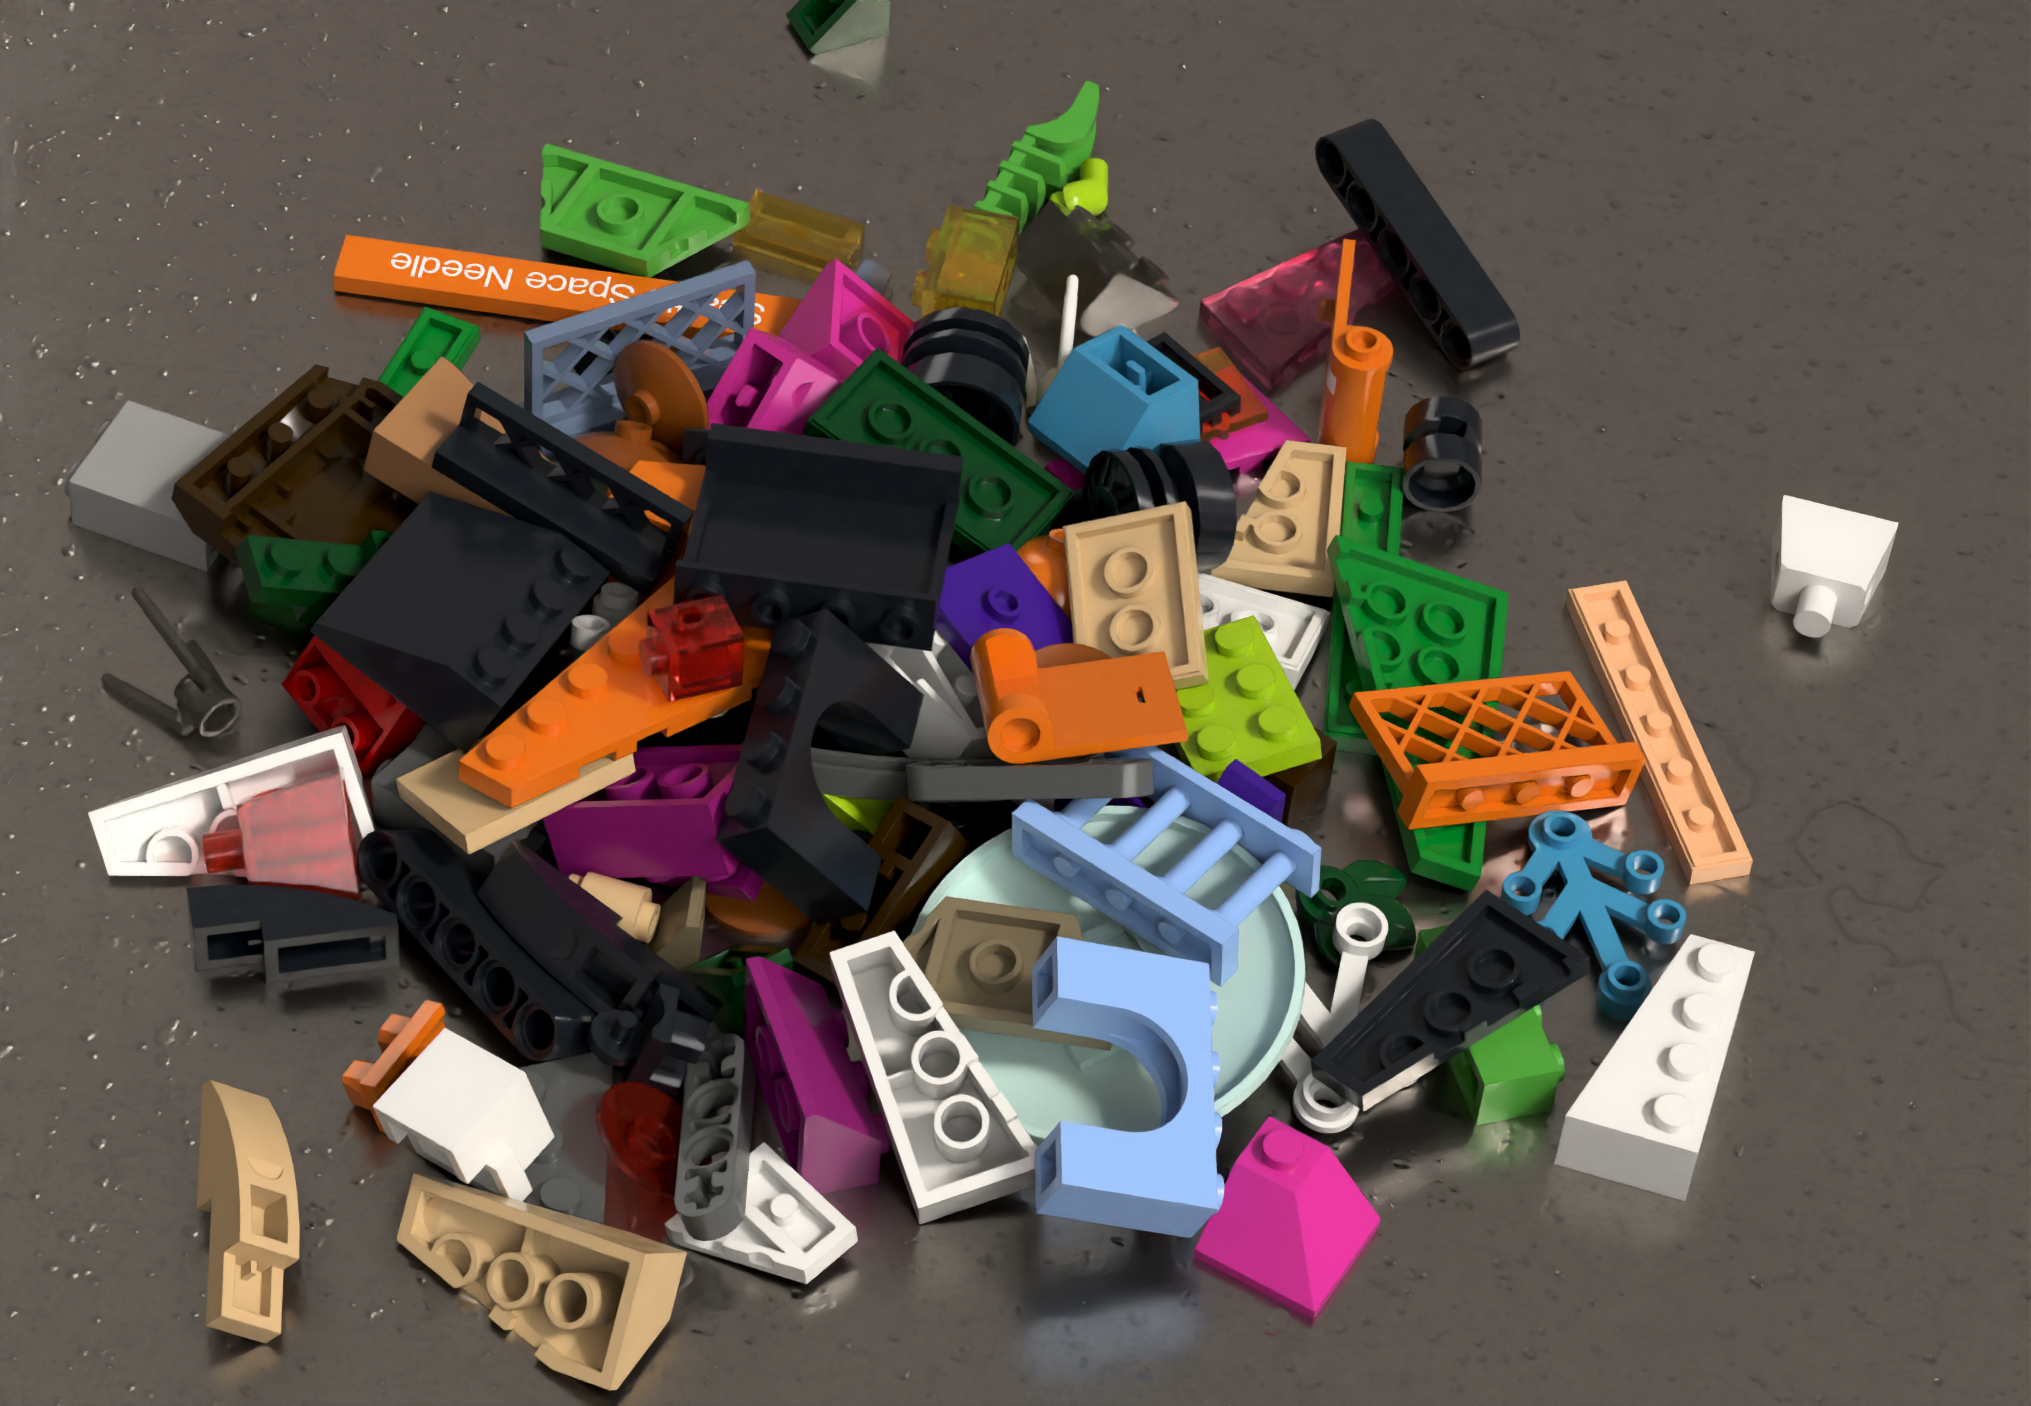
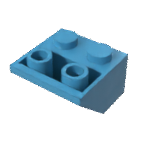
(1116, 397)

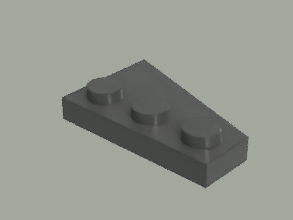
(574, 1166)

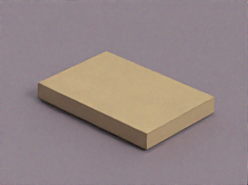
(1139, 588)
(478, 820)

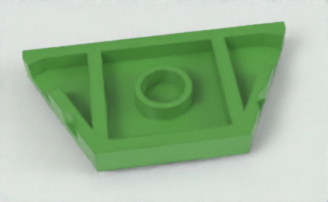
(628, 215)

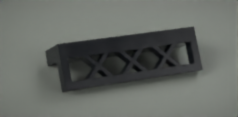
(561, 497)

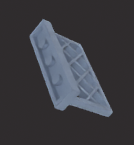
(592, 398)

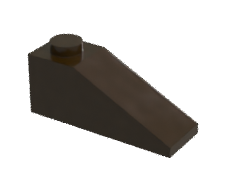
(916, 857)

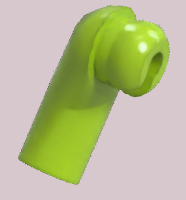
(1089, 191)

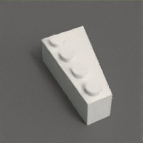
(1657, 1085)
(939, 1105)

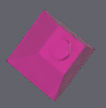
(845, 321)
(1288, 1220)

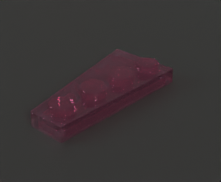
(1274, 314)

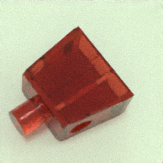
(293, 838)

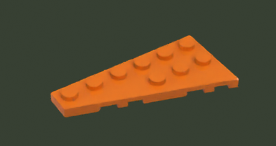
(597, 711)

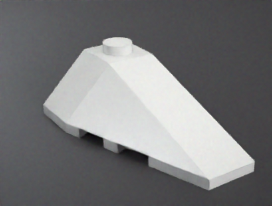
(165, 826)

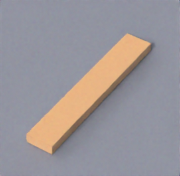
(1654, 717)

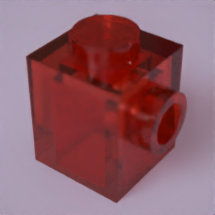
(693, 648)

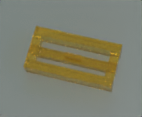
(794, 241)

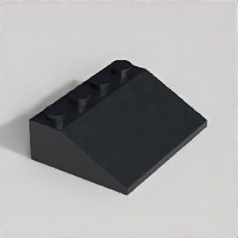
(459, 611)

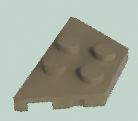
(983, 962)

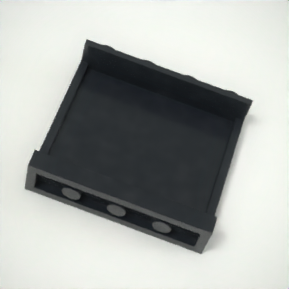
(823, 526)

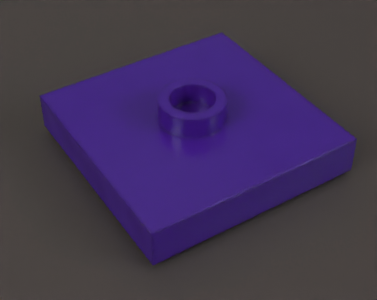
(994, 594)

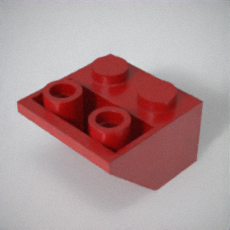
(340, 694)

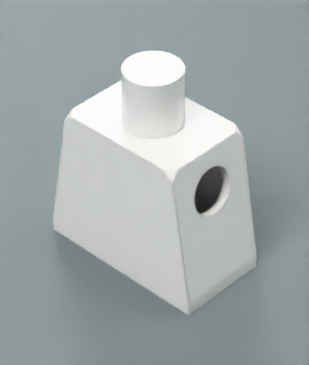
(1826, 563)

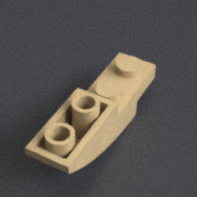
(253, 1207)

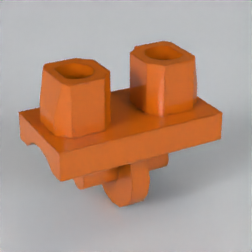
(401, 1043)

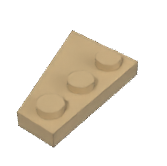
(1291, 523)

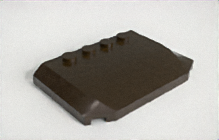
(298, 471)

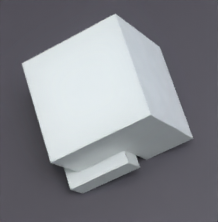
(468, 1115)

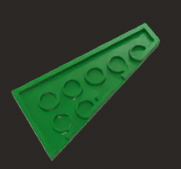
(1421, 630)

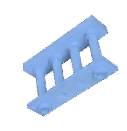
(1156, 904)

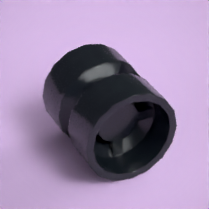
(1442, 454)

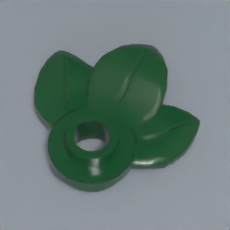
(1358, 883)

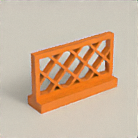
(1506, 780)

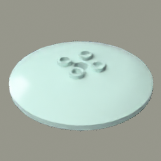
(1111, 1087)

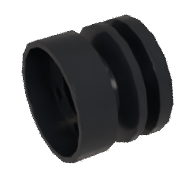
(973, 363)
(1167, 475)

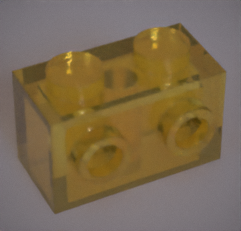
(968, 262)

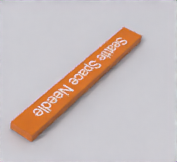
(512, 284)

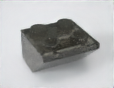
(1112, 280)

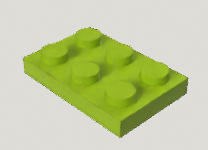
(1245, 708)

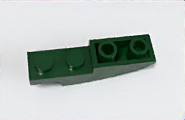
(303, 571)

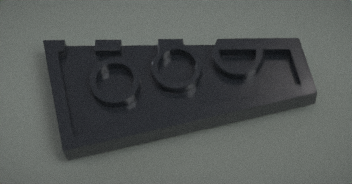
(1453, 994)

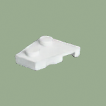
(784, 1226)

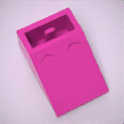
(771, 386)

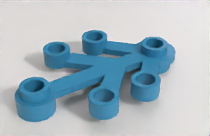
(1566, 845)

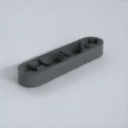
(1035, 780)
(701, 1138)

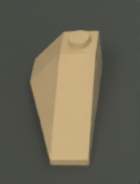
(560, 1282)

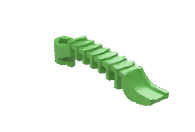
(1044, 160)

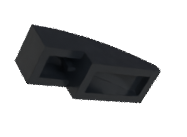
(289, 931)

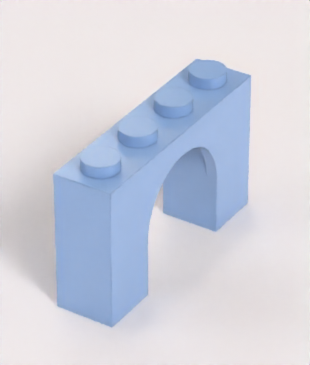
(1164, 1018)

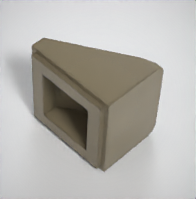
(681, 924)

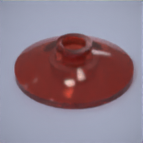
(642, 1134)

